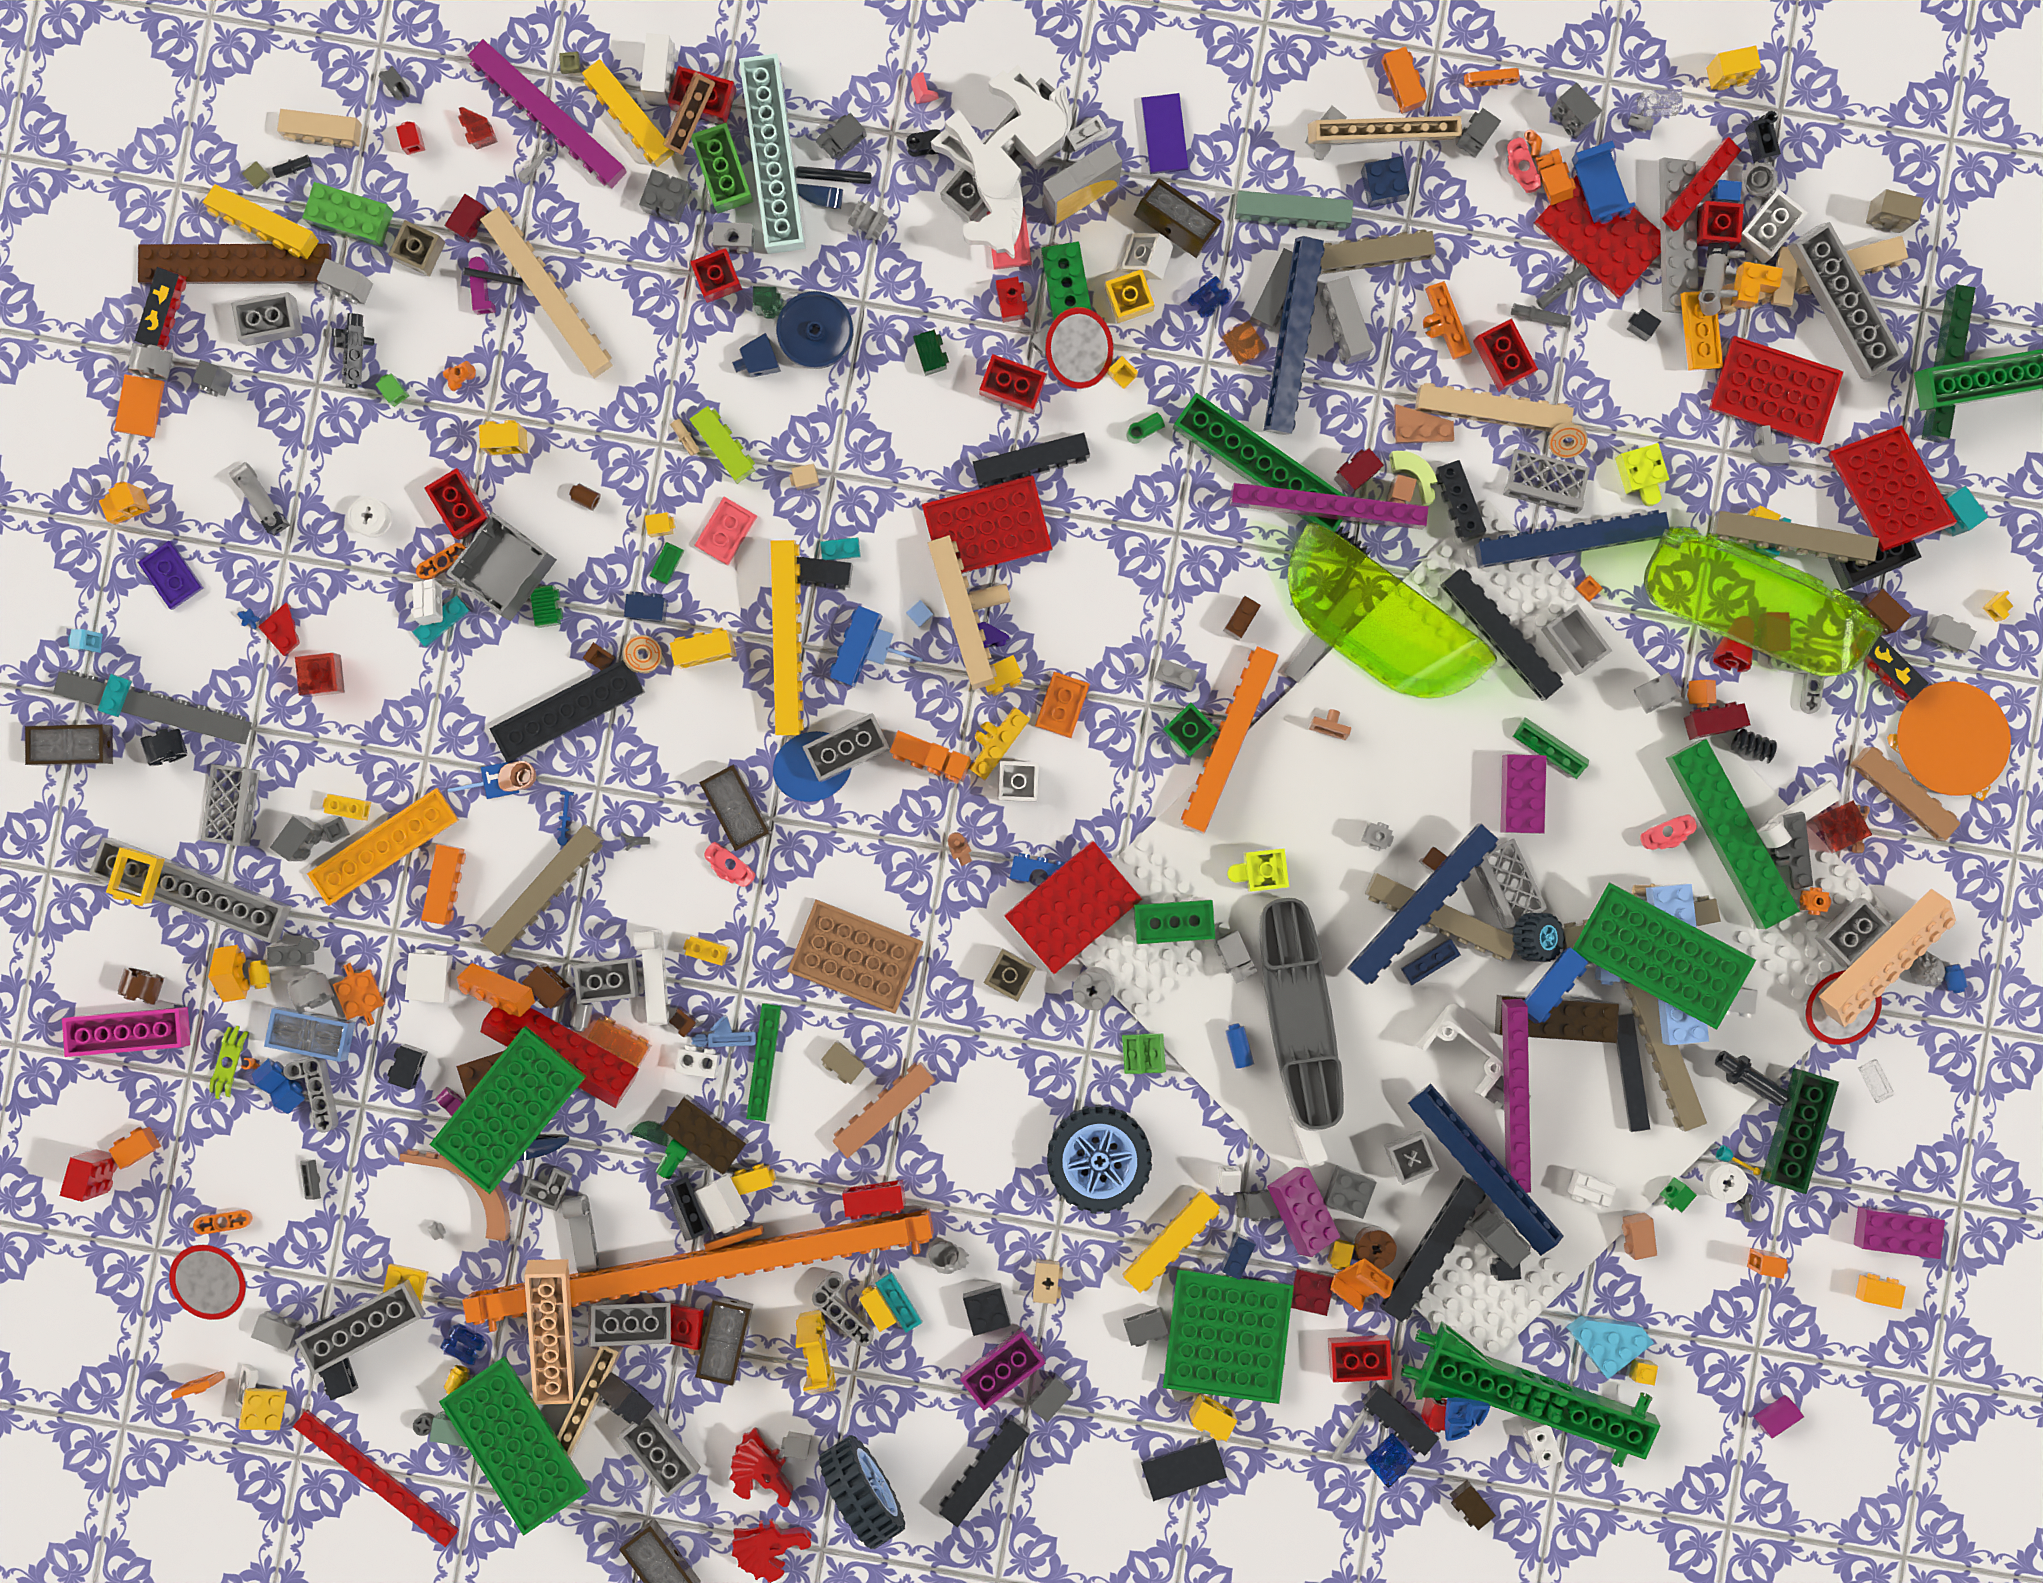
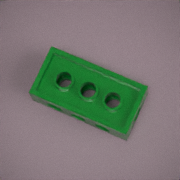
(1074, 274)
(1184, 931)

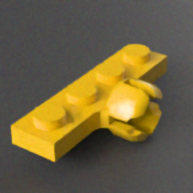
(997, 741)

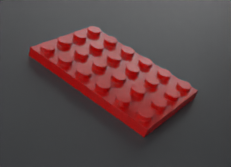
(1611, 251)
(1776, 390)
(1892, 488)
(991, 523)
(1073, 907)

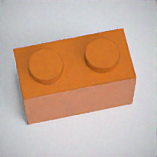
(135, 1147)
(1767, 1263)

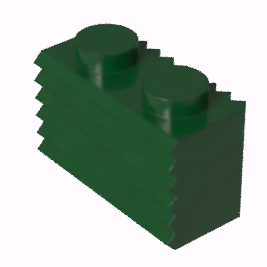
(930, 352)

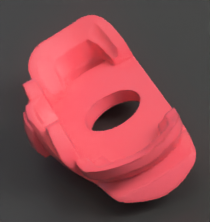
(1517, 152)
(1681, 826)
(717, 856)

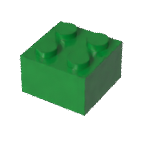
(1189, 730)

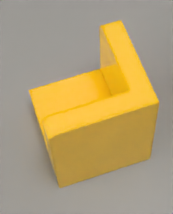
(1122, 372)
(1999, 606)

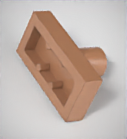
(1330, 725)

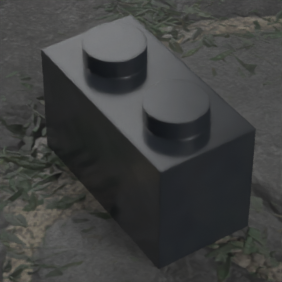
(407, 1066)

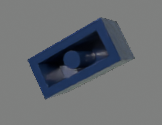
(645, 608)
(1237, 1256)

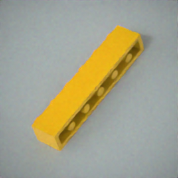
(629, 114)
(260, 221)
(1171, 1240)

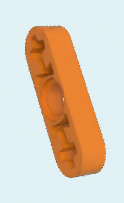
(1491, 77)
(427, 563)
(215, 1227)

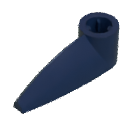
(821, 195)
(544, 1146)

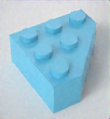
(1609, 1342)

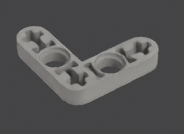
(1805, 689)

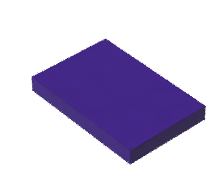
(170, 575)

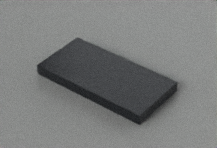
(1183, 1469)

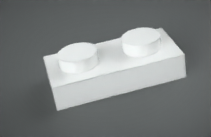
(1086, 133)
(248, 1379)

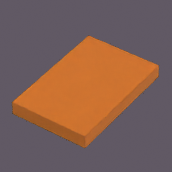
(139, 406)
(1062, 704)

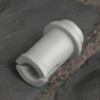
(1641, 121)

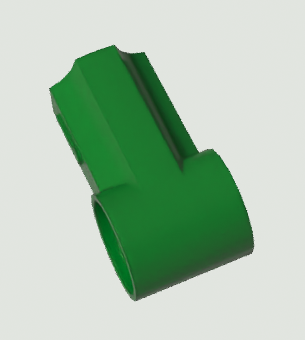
(1146, 427)
(674, 1155)

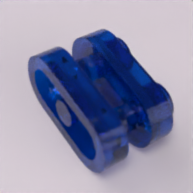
(1221, 297)
(473, 1341)

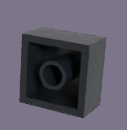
(986, 1309)
(624, 1399)

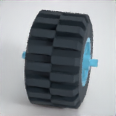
(1538, 937)

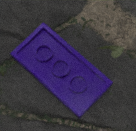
(1164, 133)

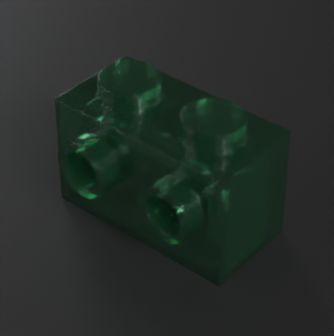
(767, 301)

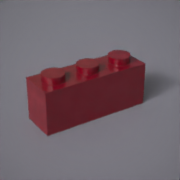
(1716, 720)

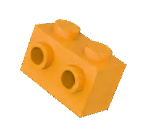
(1880, 1291)

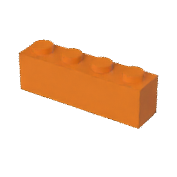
(443, 884)
(495, 990)

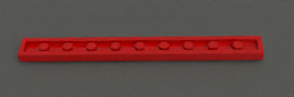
(376, 1478)

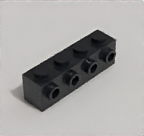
(1460, 501)

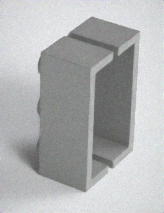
(1576, 640)

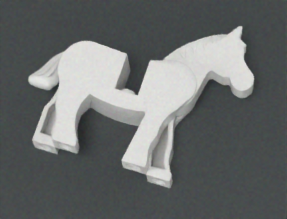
(1035, 133)

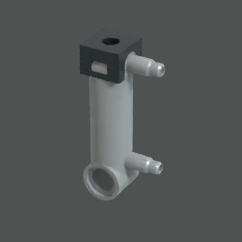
(1718, 259)
(247, 481)

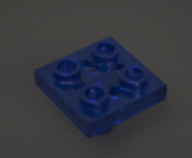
(1393, 1463)

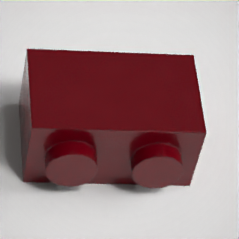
(466, 218)

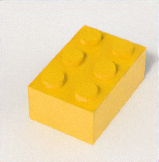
(702, 648)

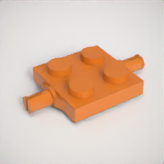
(358, 994)

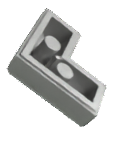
(550, 1194)

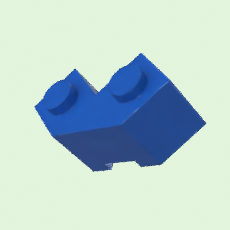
(284, 1093)

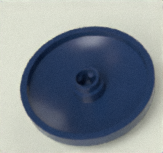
(815, 330)

